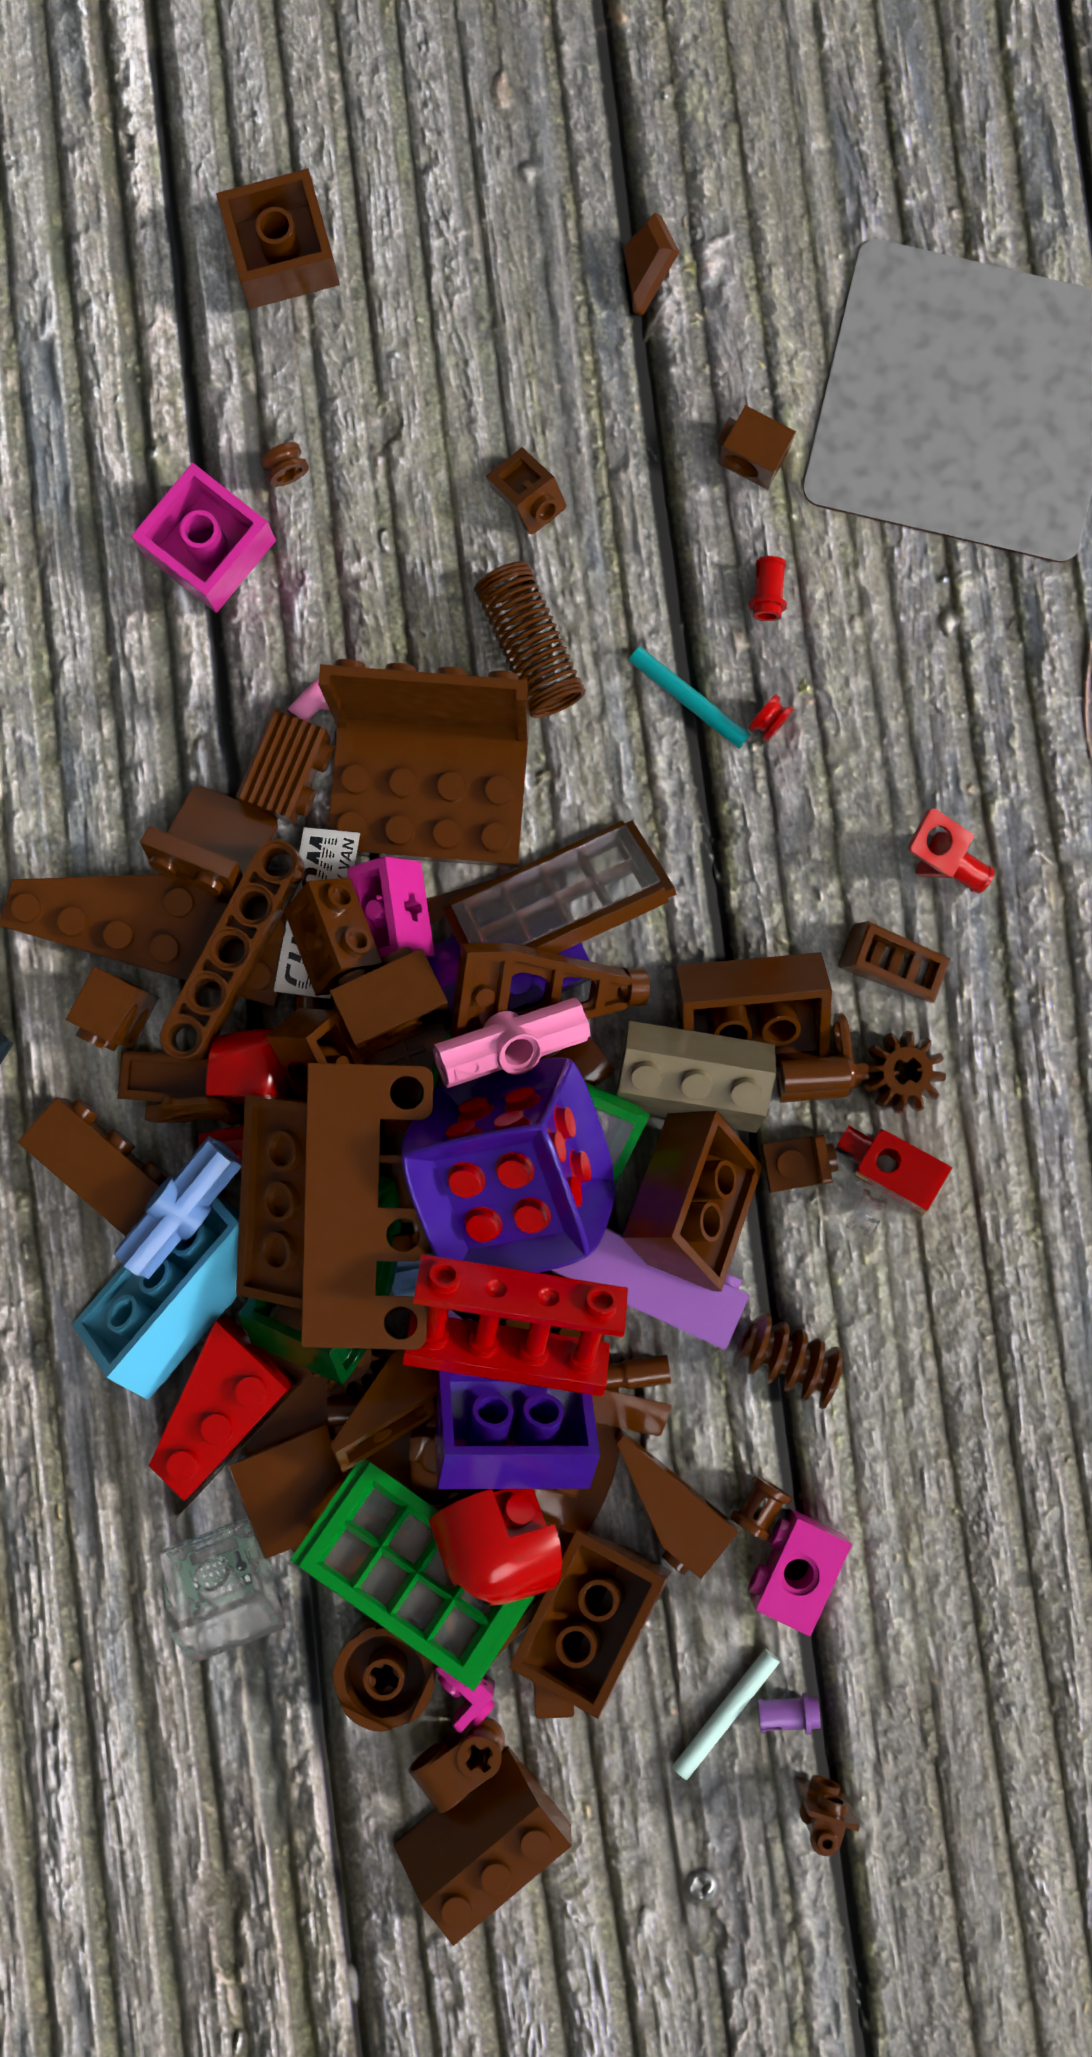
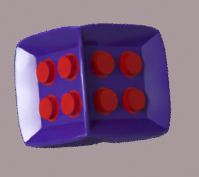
(512, 1169)

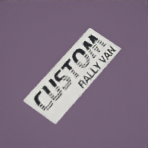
(325, 857)

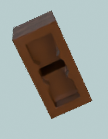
(111, 1010)

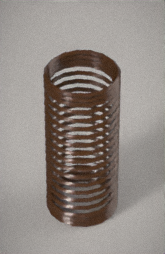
(555, 696)

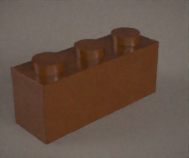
(93, 1161)

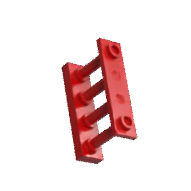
(509, 1352)

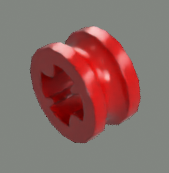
(771, 718)

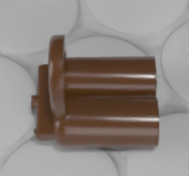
(822, 1076)

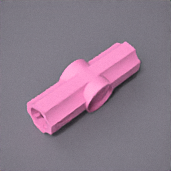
(531, 1037)

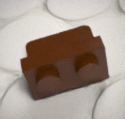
(209, 841)

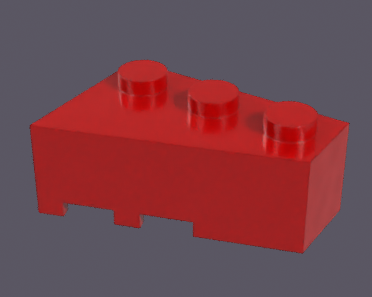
(219, 1407)

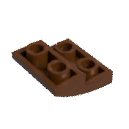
(287, 1488)

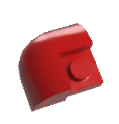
(498, 1545)

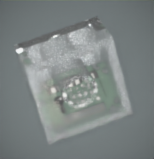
(220, 1591)

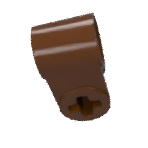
(454, 1768)

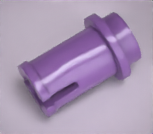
(789, 1714)

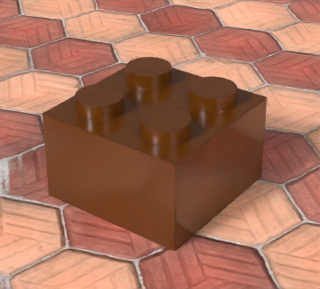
(278, 238)
(390, 1001)

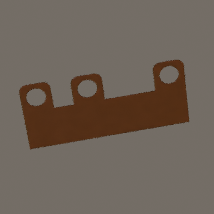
(341, 1207)

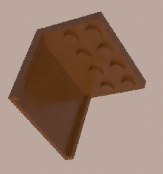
(428, 761)

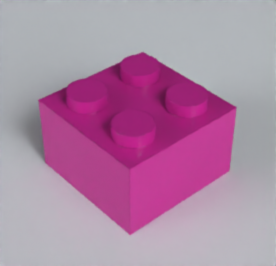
(204, 537)

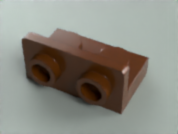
(331, 932)

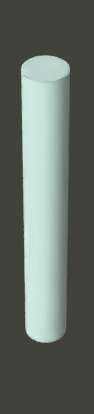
(725, 1714)

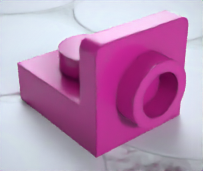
(477, 1703)

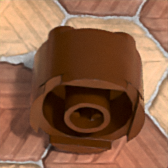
(375, 1700)

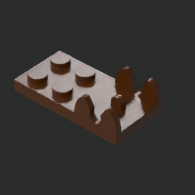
(272, 1200)

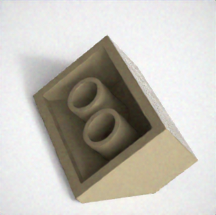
(697, 1072)

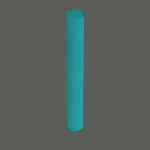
(689, 697)

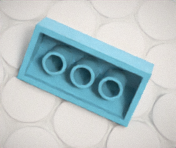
(148, 1326)

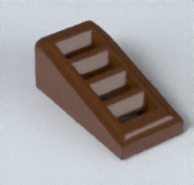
(857, 948)

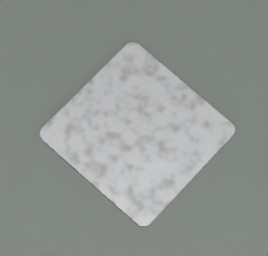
(959, 403)

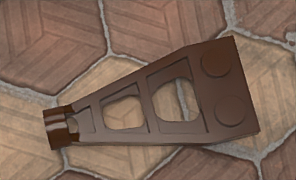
(487, 974)

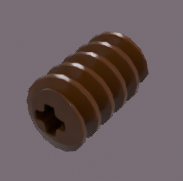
(791, 1357)

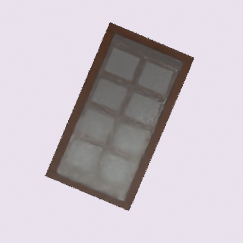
(565, 894)

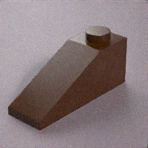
(389, 1409)
(683, 1519)

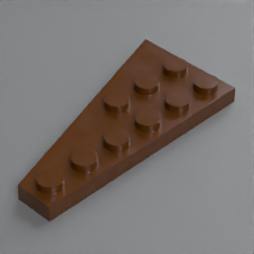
(140, 922)

